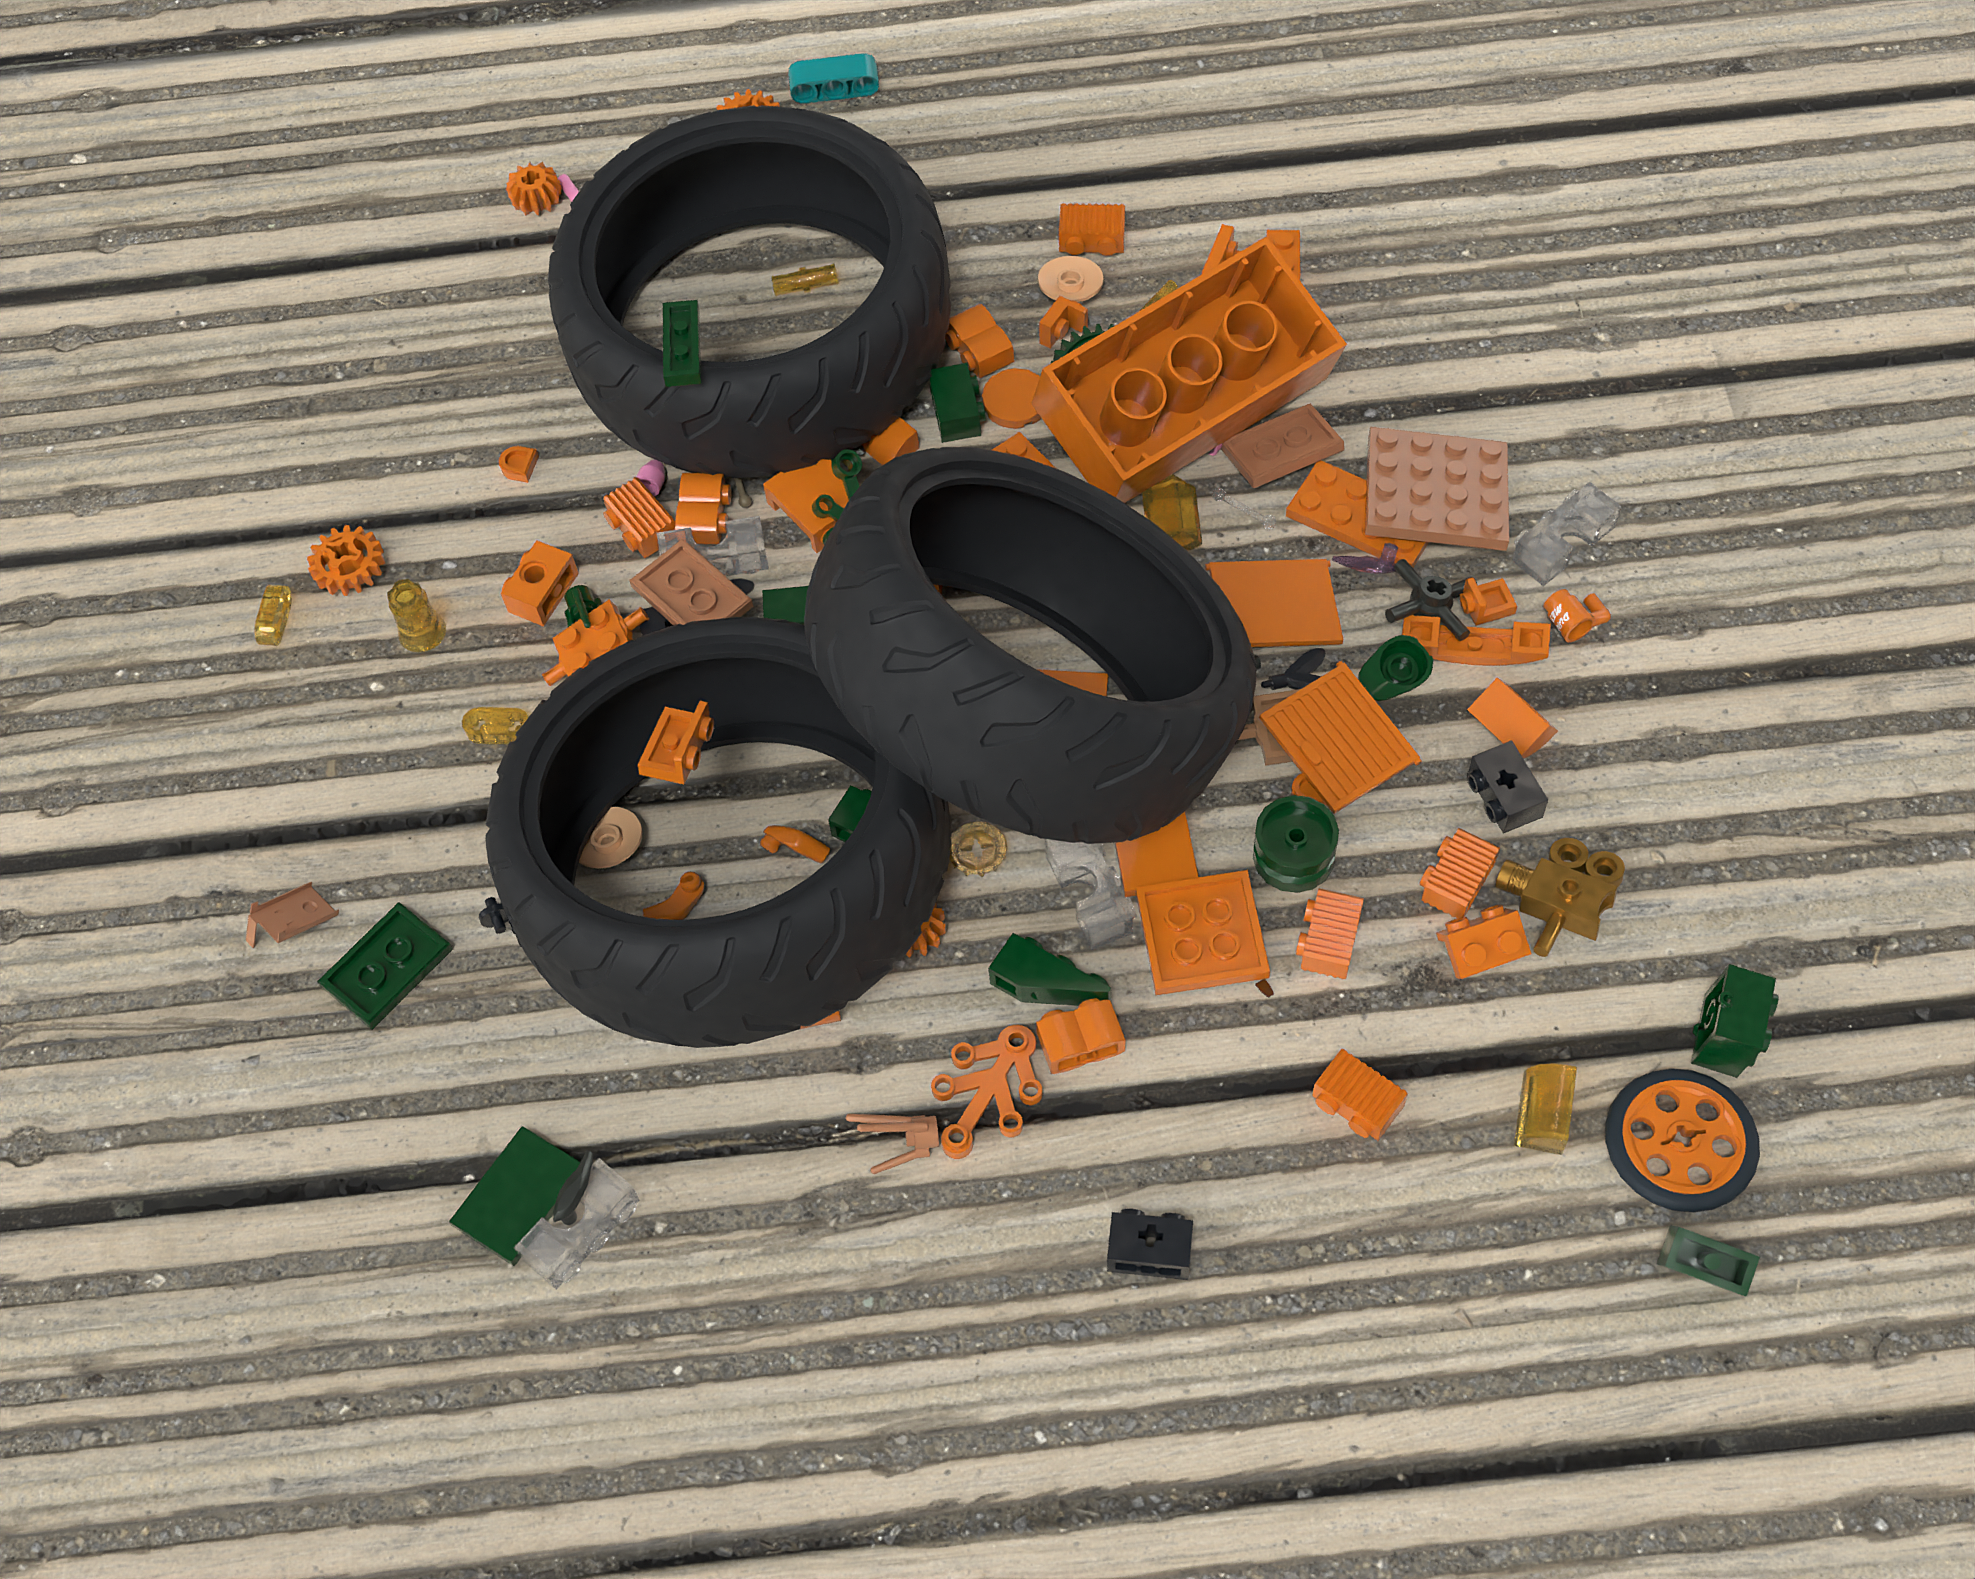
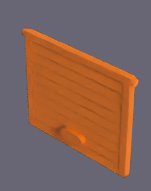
(1281, 600)
(1339, 737)

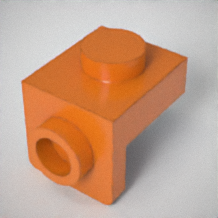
(1487, 601)

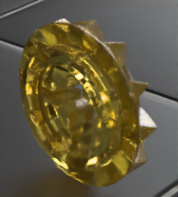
(988, 837)

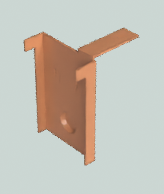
(289, 914)

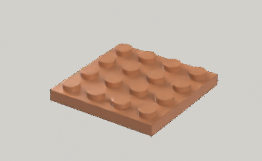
(1437, 488)

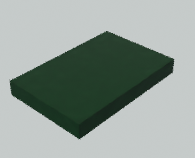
(385, 965)
(514, 1194)

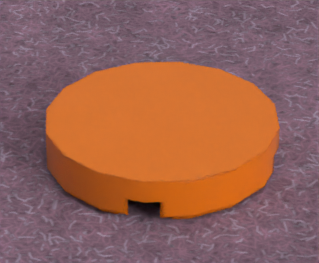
(1009, 398)

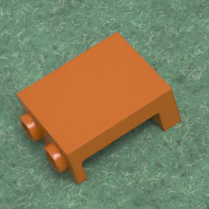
(798, 490)

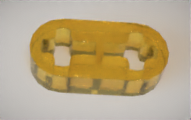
(273, 615)
(496, 724)

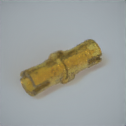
(805, 279)

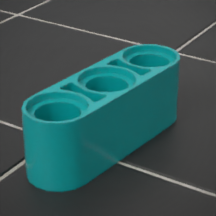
(833, 78)

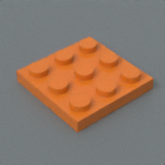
(1202, 932)

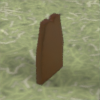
(1265, 988)

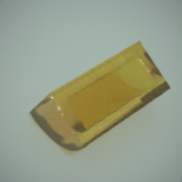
(1175, 510)
(1545, 1108)

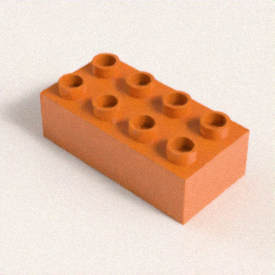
(1187, 372)

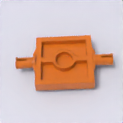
(581, 644)

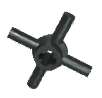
(1429, 597)

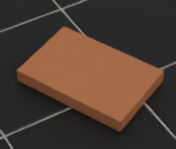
(1282, 445)
(689, 587)

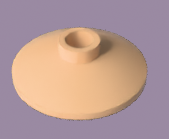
(1070, 278)
(612, 839)

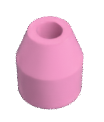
(652, 476)

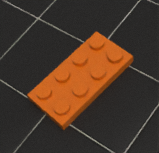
(1336, 506)

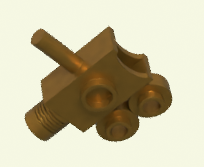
(1562, 893)

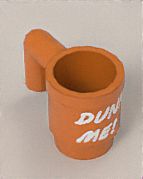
(1572, 617)

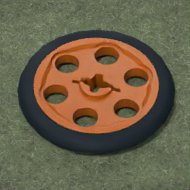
(1675, 1190)

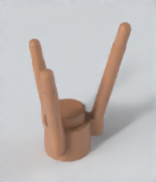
(918, 1130)

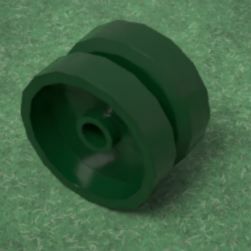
(1295, 843)

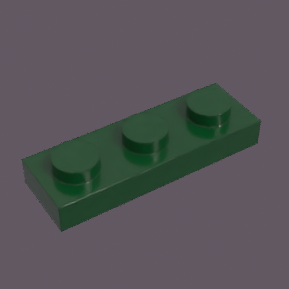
(681, 343)

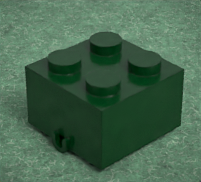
(1735, 1021)

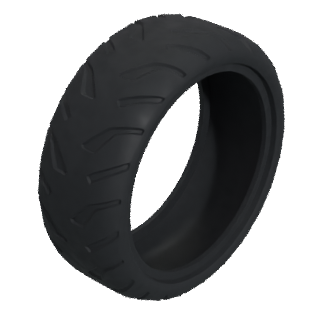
(733, 174)
(981, 720)
(732, 972)

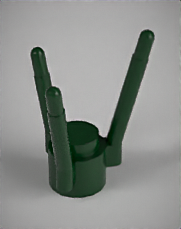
(579, 604)

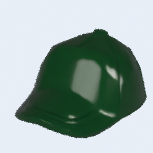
(1396, 668)

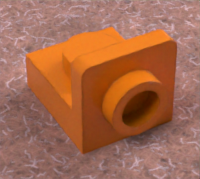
(1059, 318)

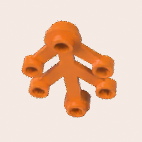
(989, 1084)

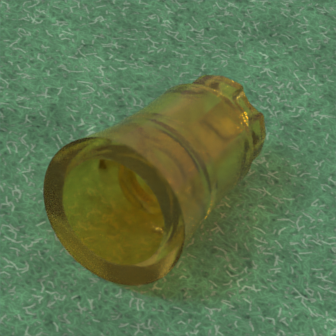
(416, 619)

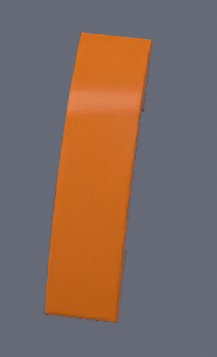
(1483, 646)

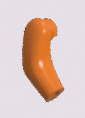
(794, 840)
(681, 901)

